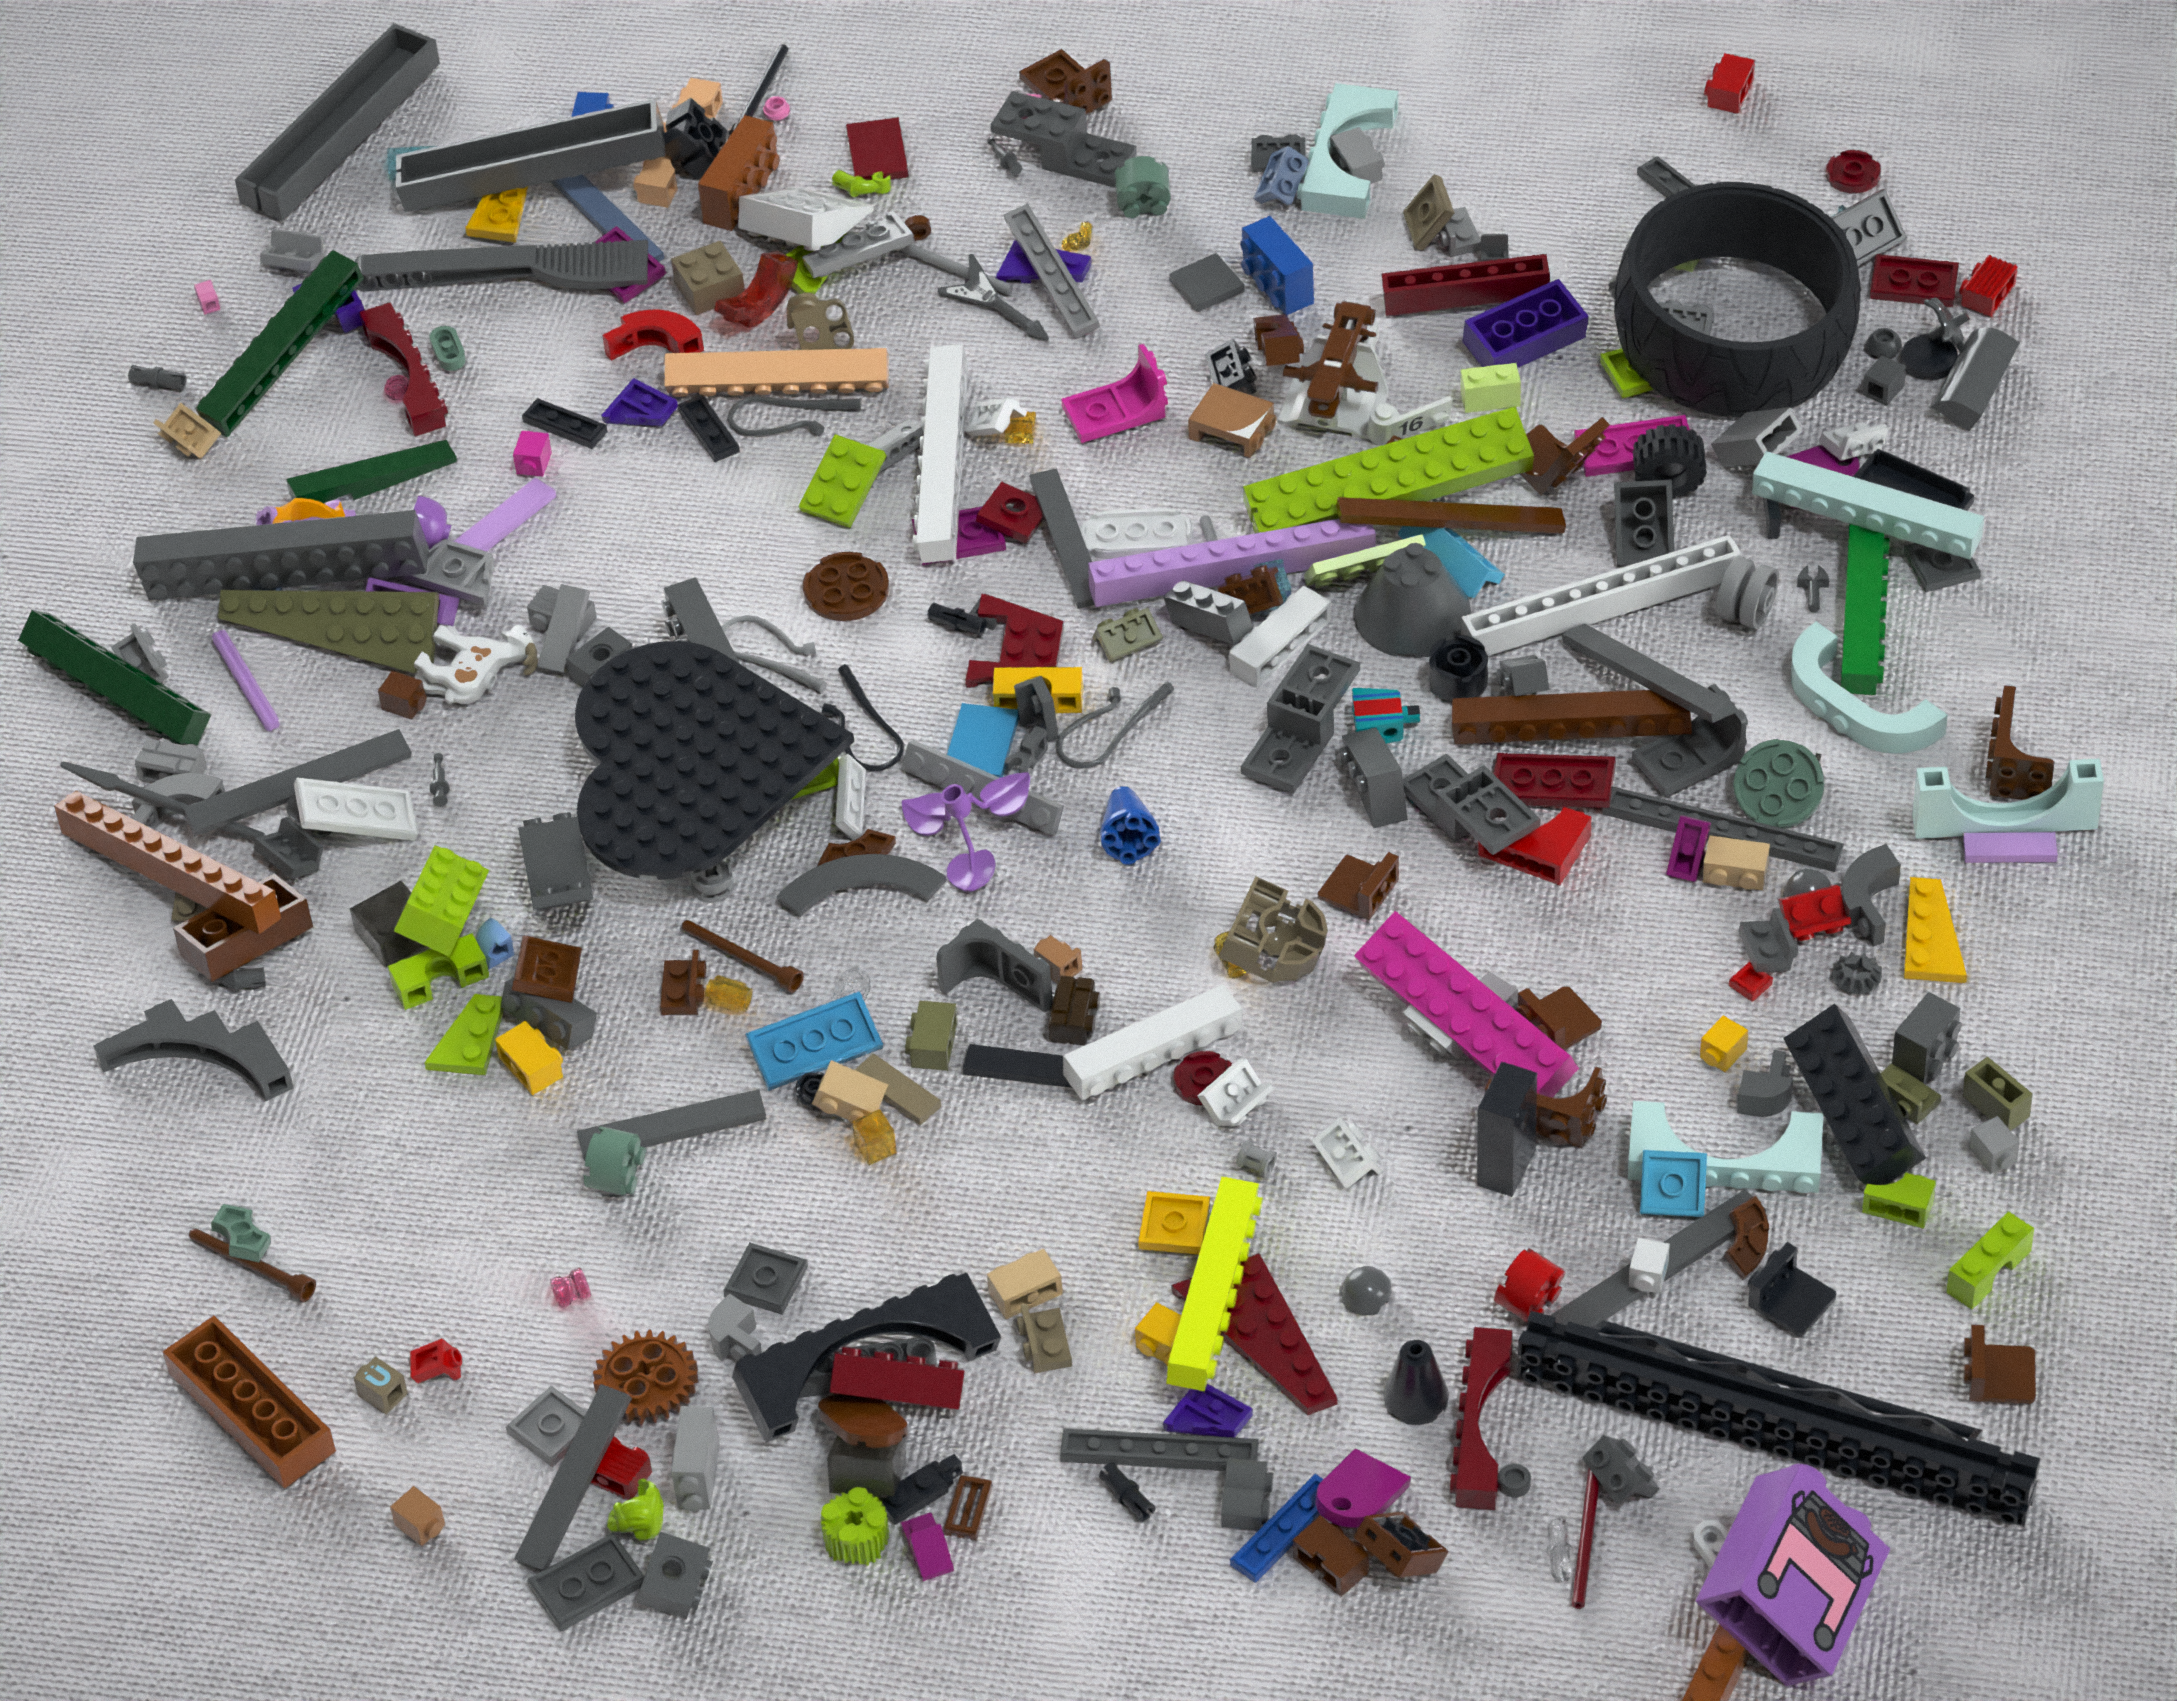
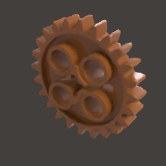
(649, 1375)

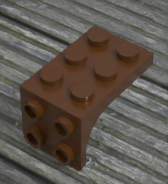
(1067, 82)
(1556, 460)
(2012, 771)
(1571, 1118)

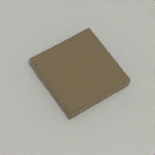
(1428, 212)

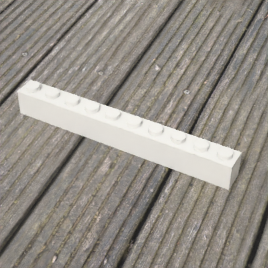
(942, 454)
(1601, 596)

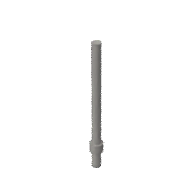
(952, 266)

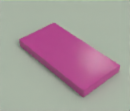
(1616, 451)

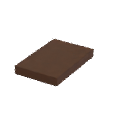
(547, 969)

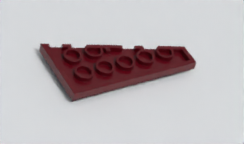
(1271, 1338)

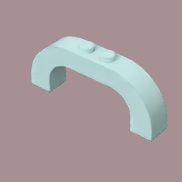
(1848, 714)

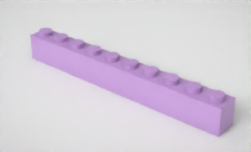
(1210, 562)

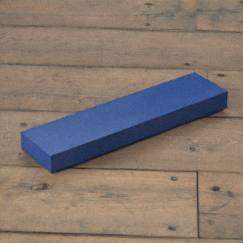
(1278, 1533)

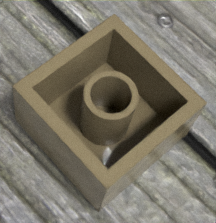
(707, 276)

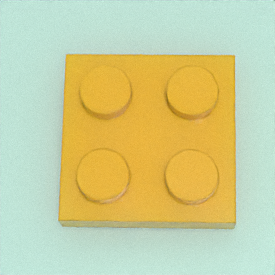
(1174, 1222)

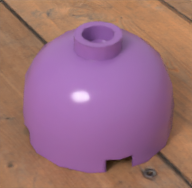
(432, 520)

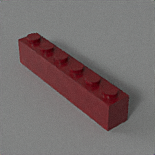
(1463, 284)

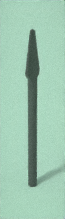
(112, 782)

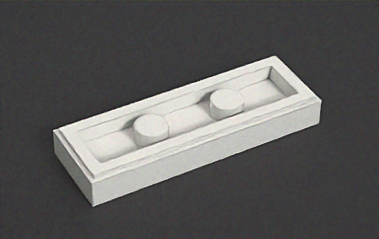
(850, 797)

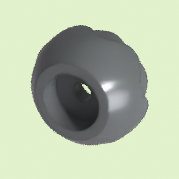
(1884, 342)

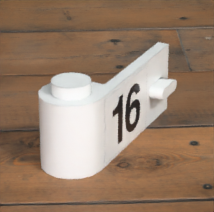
(1387, 421)

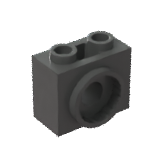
(676, 1594)

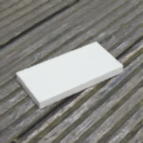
(355, 809)

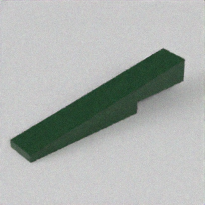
(371, 474)

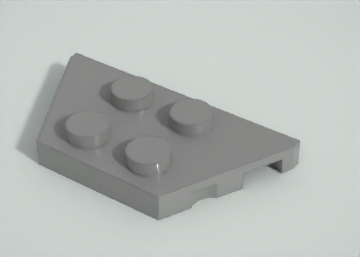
(457, 571)

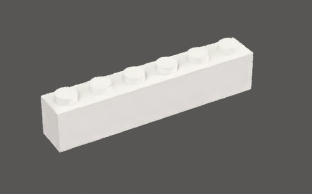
(1152, 1042)

